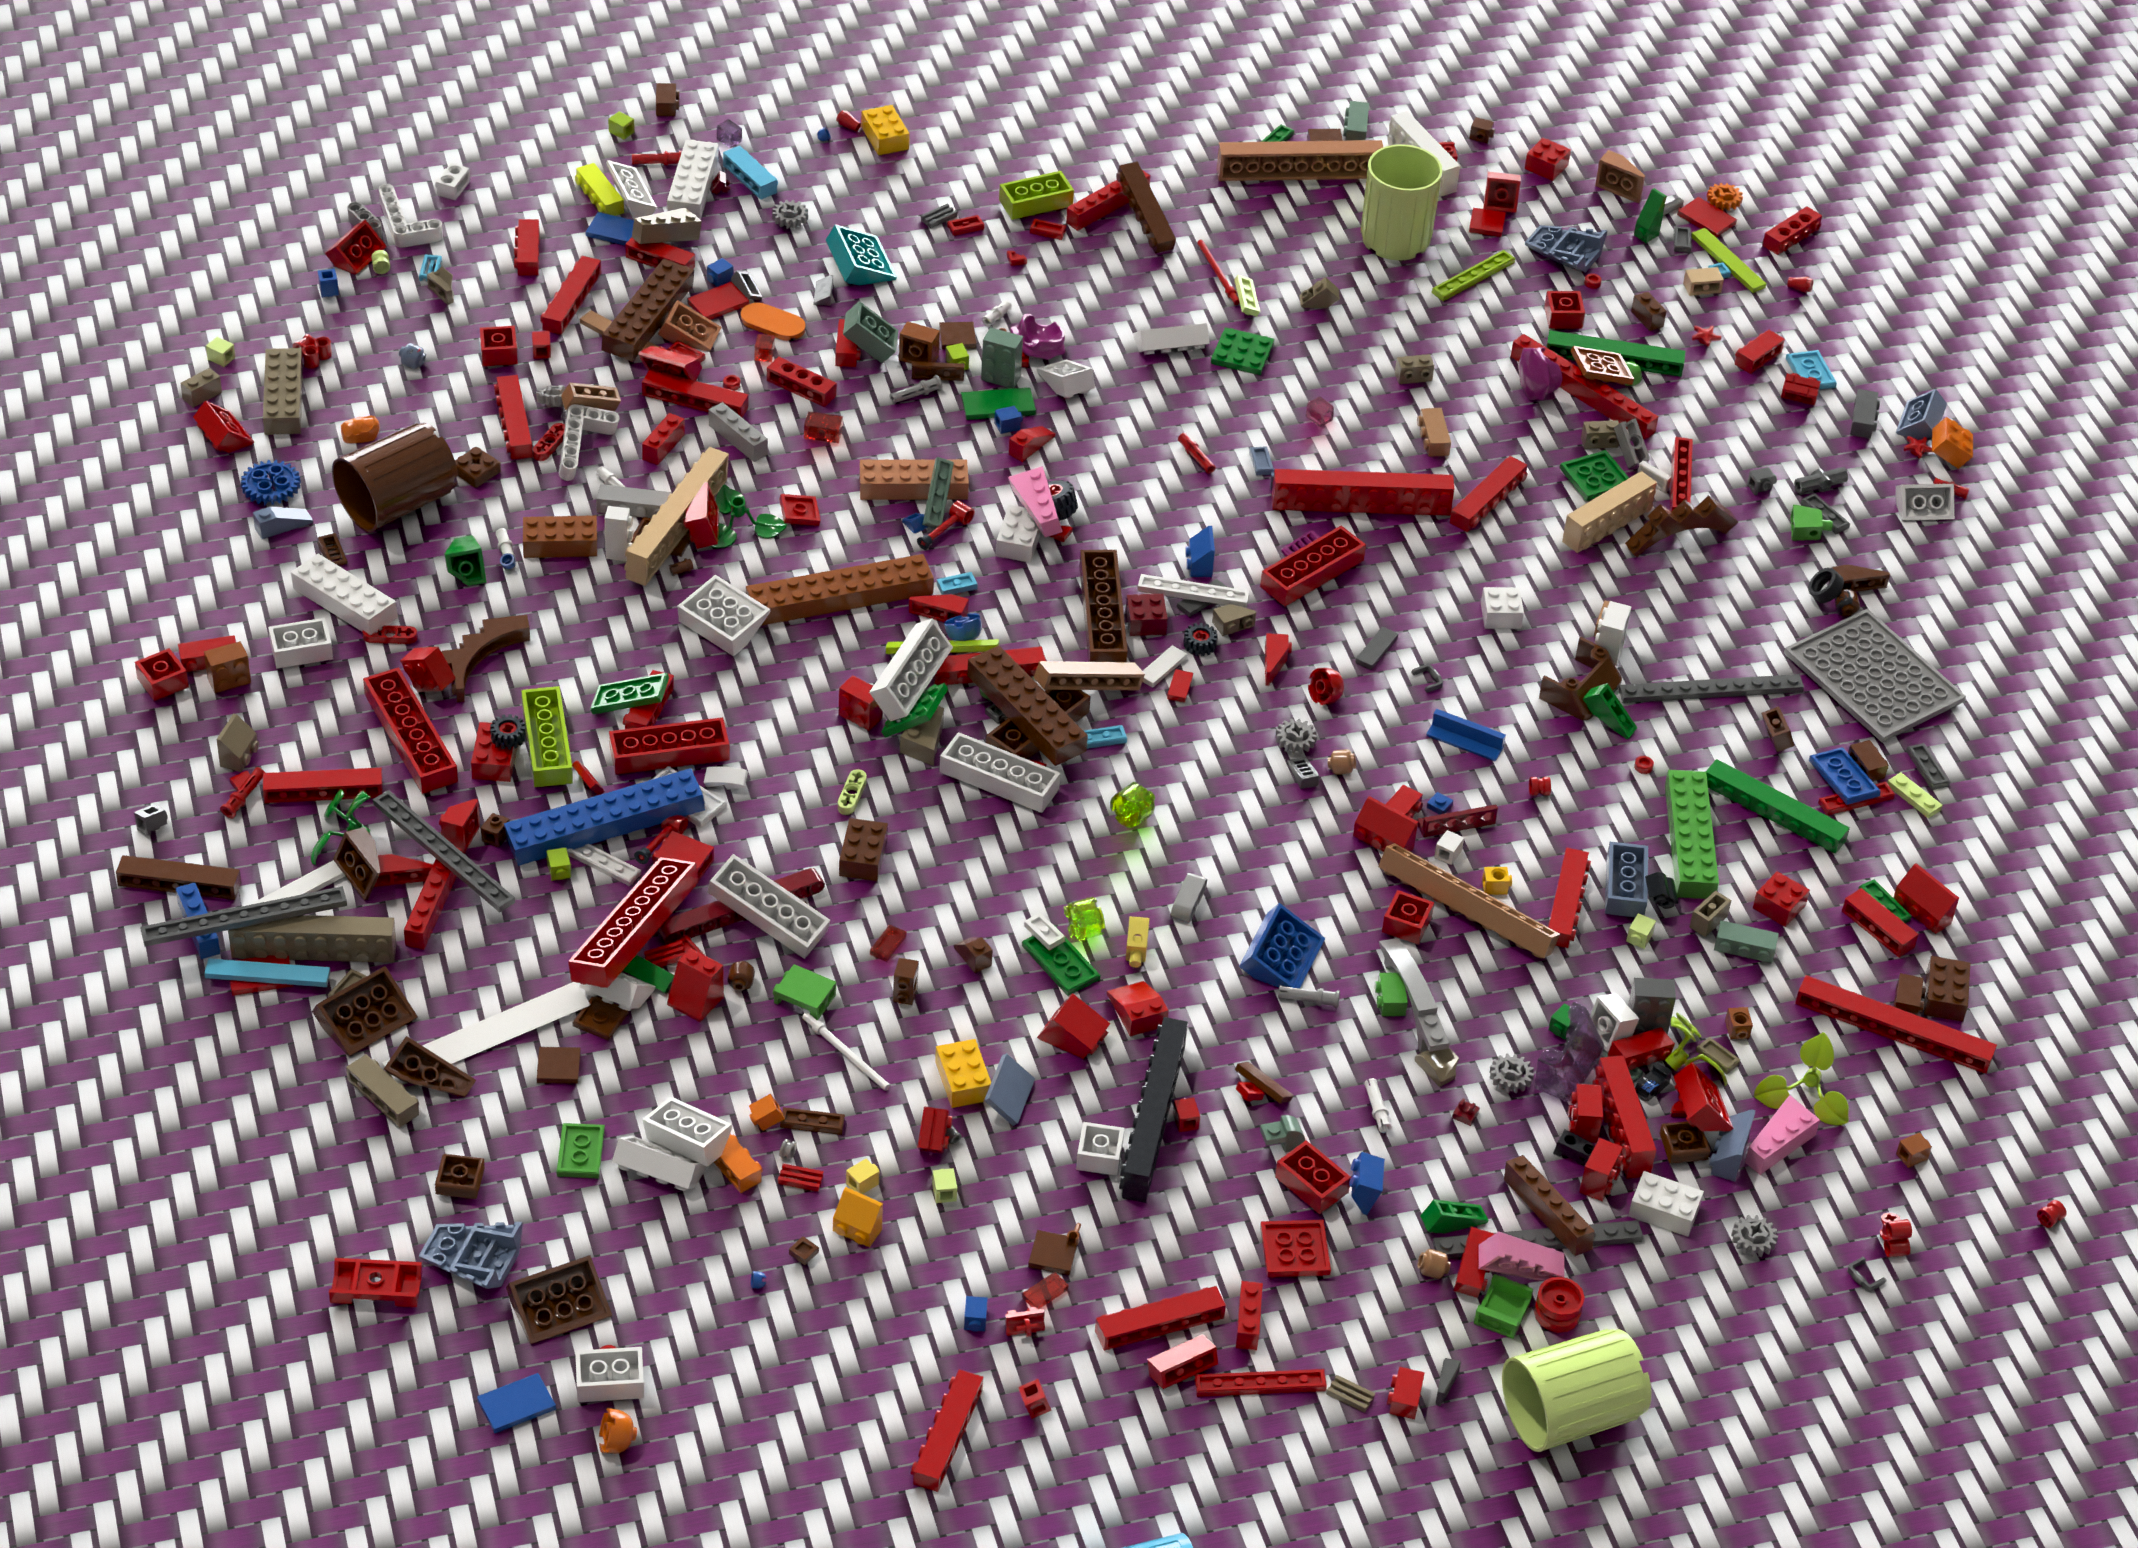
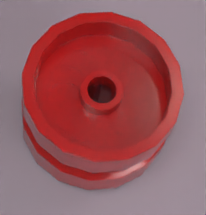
(1559, 1304)

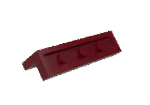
(1458, 820)

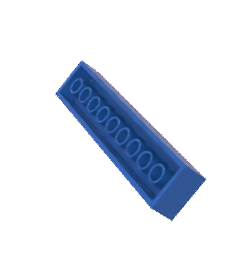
(604, 816)

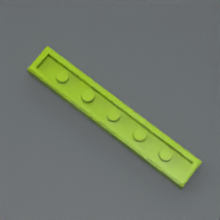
(1733, 263)
(1473, 275)
(958, 646)

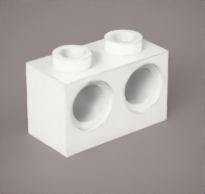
(452, 181)

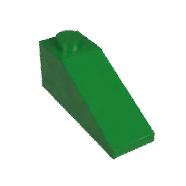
(1651, 216)
(1608, 709)
(1452, 1216)

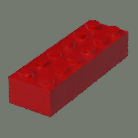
(1312, 565)
(669, 745)
(1625, 1116)

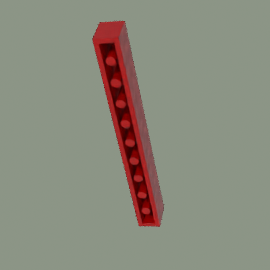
(1593, 392)
(1896, 1024)

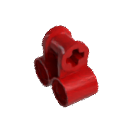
(314, 349)
(1895, 1235)

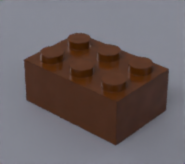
(863, 849)
(1947, 988)

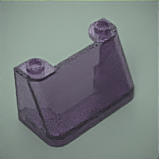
(1561, 1071)

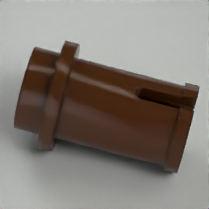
(680, 567)

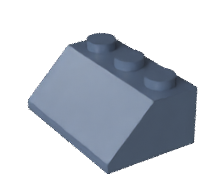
(1922, 415)
(1732, 1146)

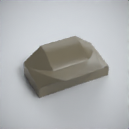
(441, 284)
(1438, 1065)

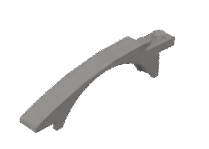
(1428, 1025)

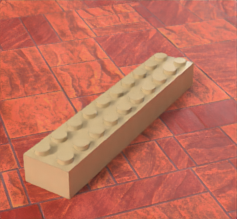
(667, 526)

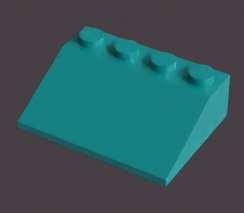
(859, 256)

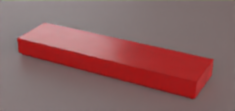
(1834, 804)

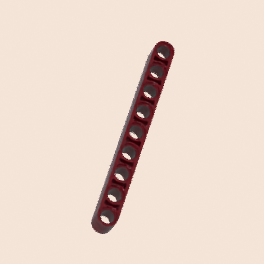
(717, 914)

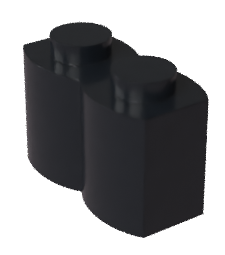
(1661, 890)

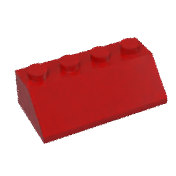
(1701, 1100)

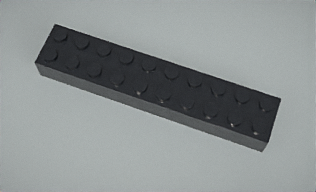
(1153, 1110)

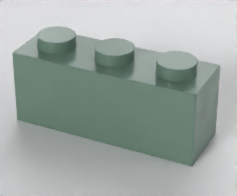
(1356, 121)
(1746, 941)

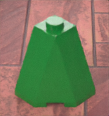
(465, 560)

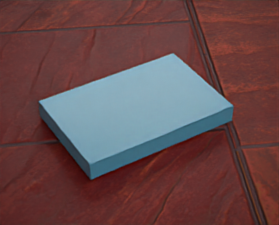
(1812, 365)

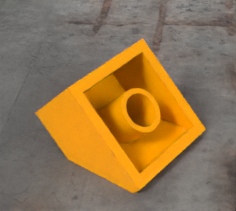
(858, 1217)

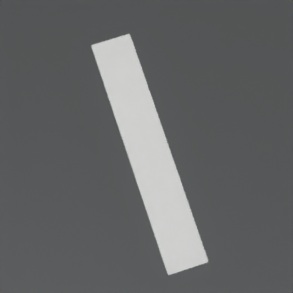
(507, 1024)

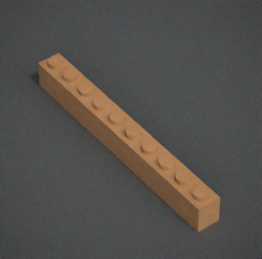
(1469, 901)

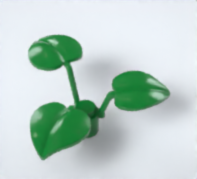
(732, 501)
(353, 824)

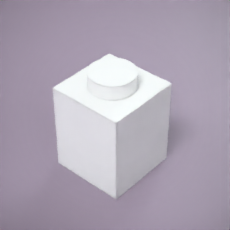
(1449, 847)

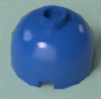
(964, 628)

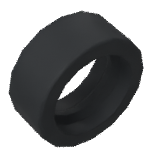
(1820, 579)

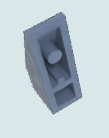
(278, 520)

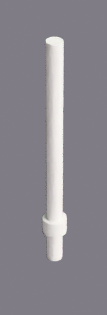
(820, 1028)

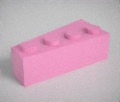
(1036, 497)
(1782, 1135)
(1520, 1258)

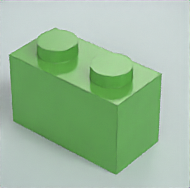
(1392, 994)

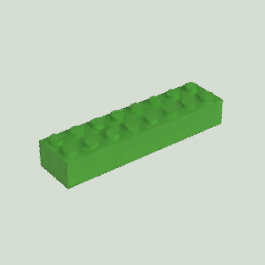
(1691, 834)

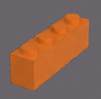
(738, 1165)

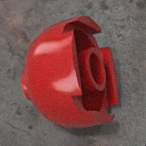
(1325, 686)

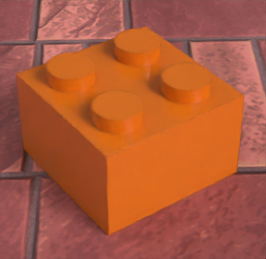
(1952, 442)

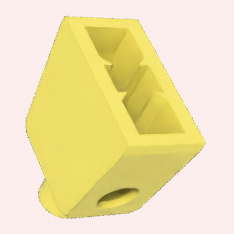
(1137, 945)

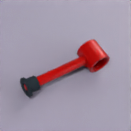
(959, 513)
(674, 823)

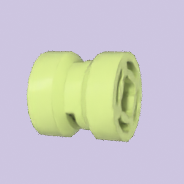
(380, 262)

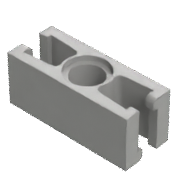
(1637, 439)

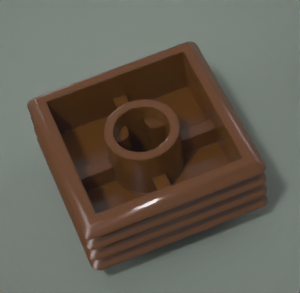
(477, 466)
(1684, 1142)
(459, 1176)

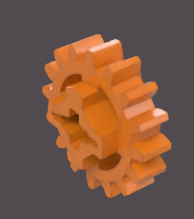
(1724, 196)

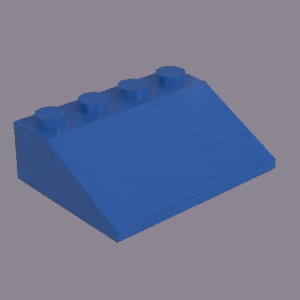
(1282, 949)

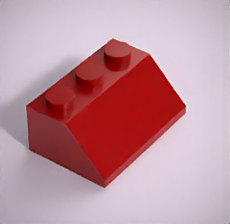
(355, 248)
(670, 362)
(222, 428)
(1384, 826)
(1926, 899)

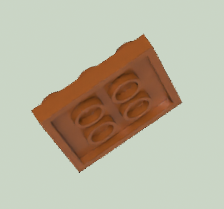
(1602, 365)

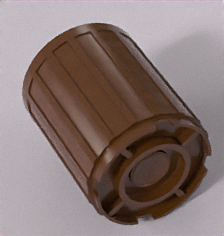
(394, 476)

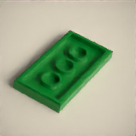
(984, 403)
(629, 693)
(1062, 964)

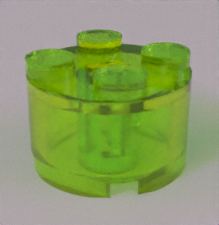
(1133, 805)
(1084, 918)

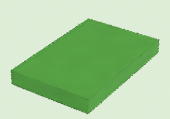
(580, 1150)

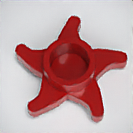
(1705, 336)
(1917, 447)

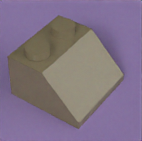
(236, 744)

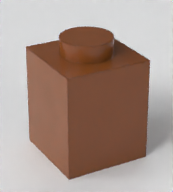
(1914, 1150)

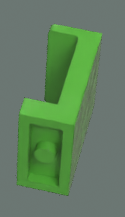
(805, 990)
(1503, 1306)

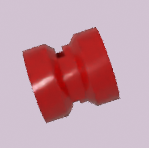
(1540, 786)
(2052, 1213)

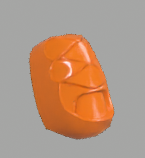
(360, 429)

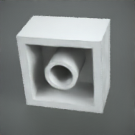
(1502, 608)
(1613, 1019)
(1100, 1148)

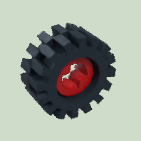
(1193, 641)
(514, 737)

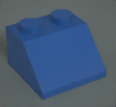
(1201, 553)
(1366, 1180)

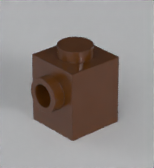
(1482, 130)
(493, 830)

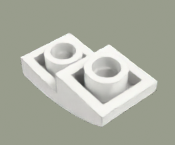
(728, 776)

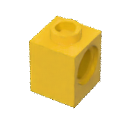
(1496, 880)

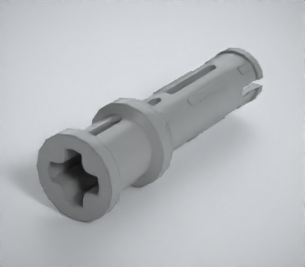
(923, 388)
(1319, 996)

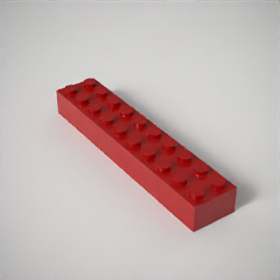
(1362, 492)
(633, 922)

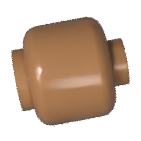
(1342, 762)
(1433, 1263)

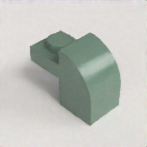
(1285, 1131)

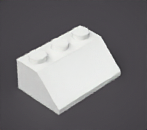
(1925, 501)
(623, 990)

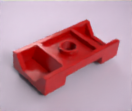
(398, 1281)

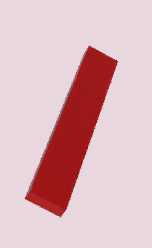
(1260, 1382)

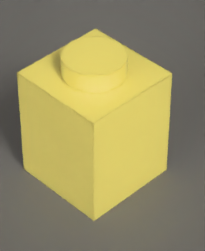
(862, 1176)

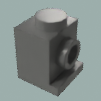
(1761, 480)
(150, 819)

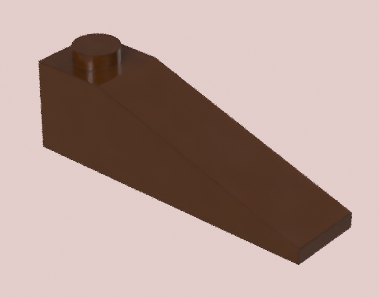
(424, 1068)

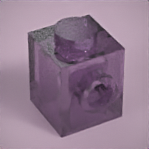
(729, 133)

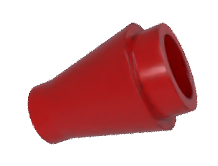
(847, 120)
(1802, 284)

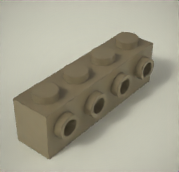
(383, 1090)

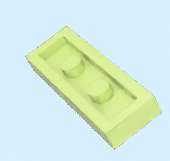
(1247, 295)
(1914, 795)

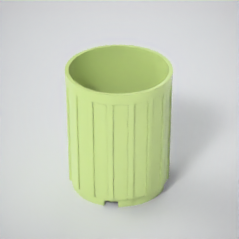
(1400, 201)
(1575, 1388)

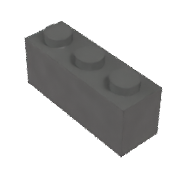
(1865, 413)

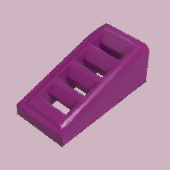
(1300, 542)

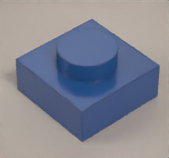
(1439, 803)

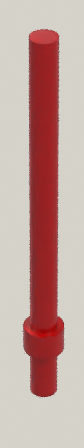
(1229, 290)

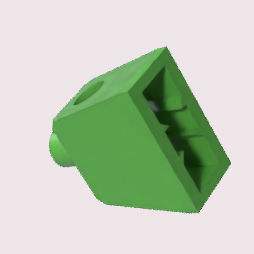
(1808, 523)

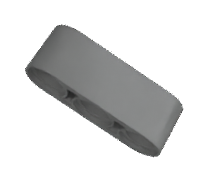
(358, 213)
(1189, 897)

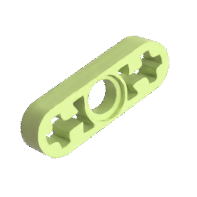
(852, 798)

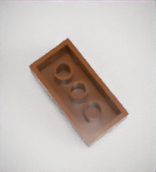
(560, 536)

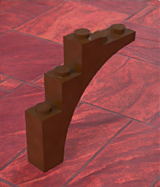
(1684, 517)
(476, 647)

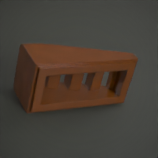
(330, 539)

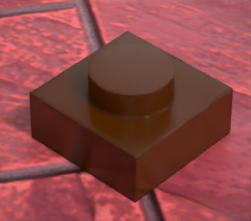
(803, 1250)

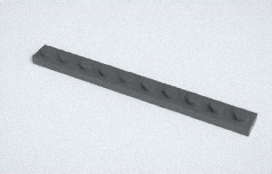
(1711, 688)
(444, 851)
(243, 916)
(1604, 1234)

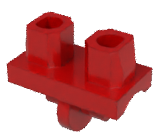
(1025, 1322)

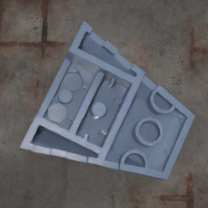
(1569, 246)
(475, 1251)

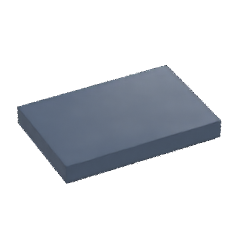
(1009, 1089)

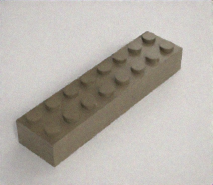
(318, 939)

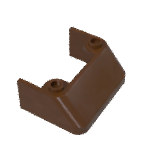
(1570, 692)

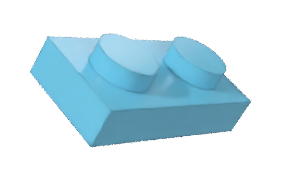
(957, 584)

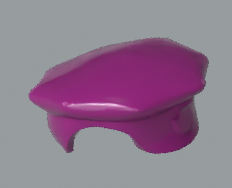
(1039, 339)
(1538, 373)

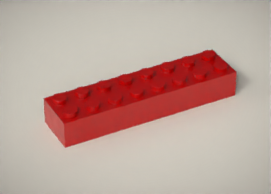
(410, 730)

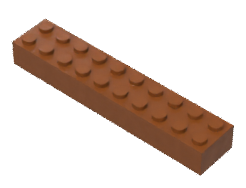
(844, 588)

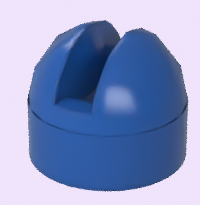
(823, 134)
(508, 561)
(756, 1279)

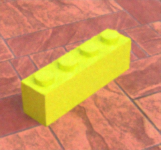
(599, 190)

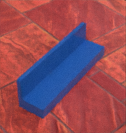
(1466, 735)

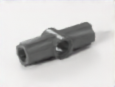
(1821, 480)

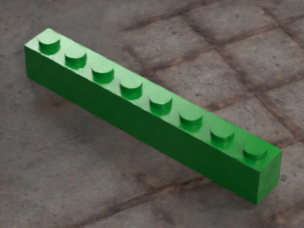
(1648, 357)
(1776, 806)

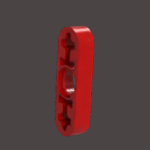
(538, 452)
(396, 639)

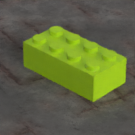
(1036, 195)

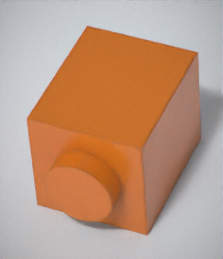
(766, 1112)

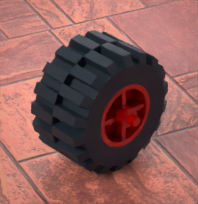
(1064, 498)

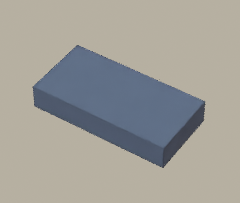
(1261, 460)

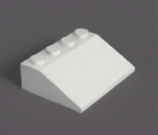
(723, 614)

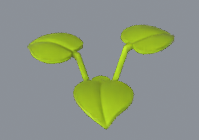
(1817, 1053)
(1678, 1056)

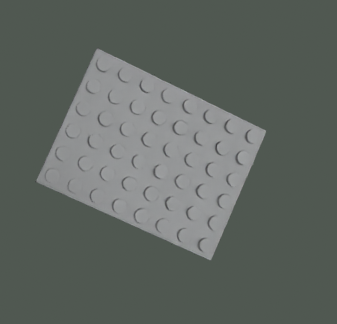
(1875, 675)

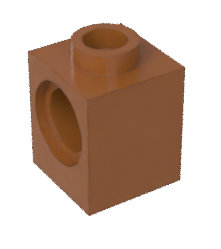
(1738, 1023)

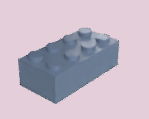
(1626, 880)

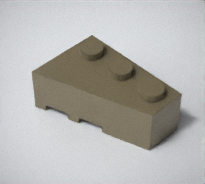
(922, 740)

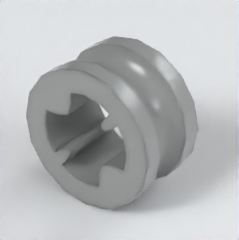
(788, 1149)

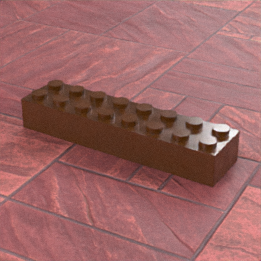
(647, 310)
(1103, 606)
(1027, 705)

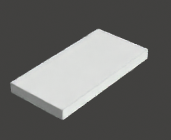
(712, 803)

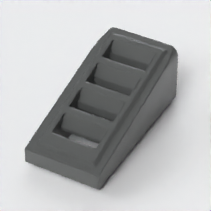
(746, 285)
(1311, 778)
(1449, 1373)

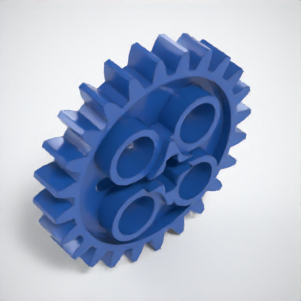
(259, 487)

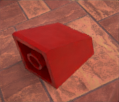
(696, 985)
(1075, 1028)

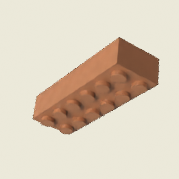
(908, 479)

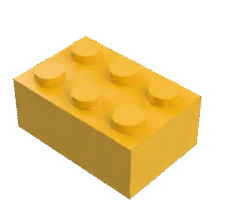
(885, 130)
(962, 1072)

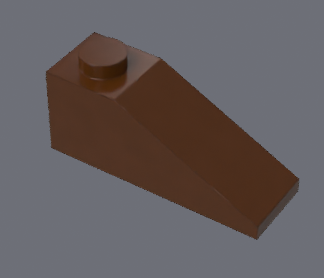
(1862, 578)

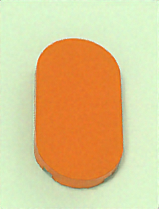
(772, 321)

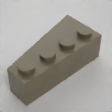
(667, 227)

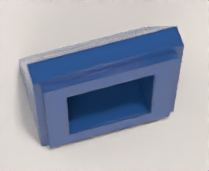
(915, 522)

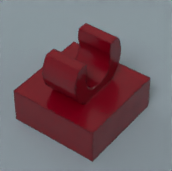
(720, 183)
(1466, 1112)

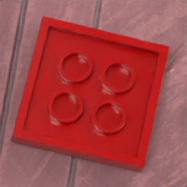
(1295, 1248)

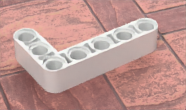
(405, 233)
(579, 419)

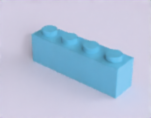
(750, 172)

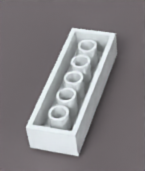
(1407, 131)
(693, 177)
(344, 594)
(911, 669)
(999, 772)
(768, 906)

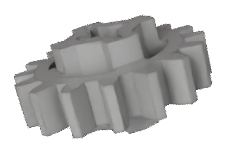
(790, 214)
(551, 396)
(1296, 736)
(1511, 1073)
(1754, 1235)

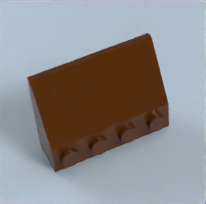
(364, 1012)
(558, 1299)

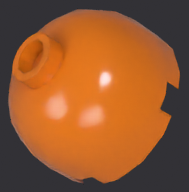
(616, 1431)

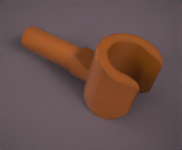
(1073, 1234)

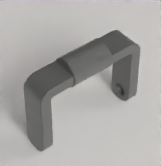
(1435, 675)
(1860, 1279)

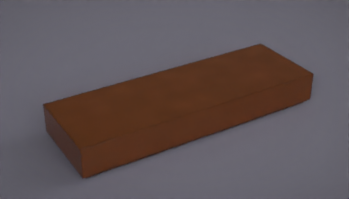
(945, 371)
(1264, 1082)
(812, 1121)

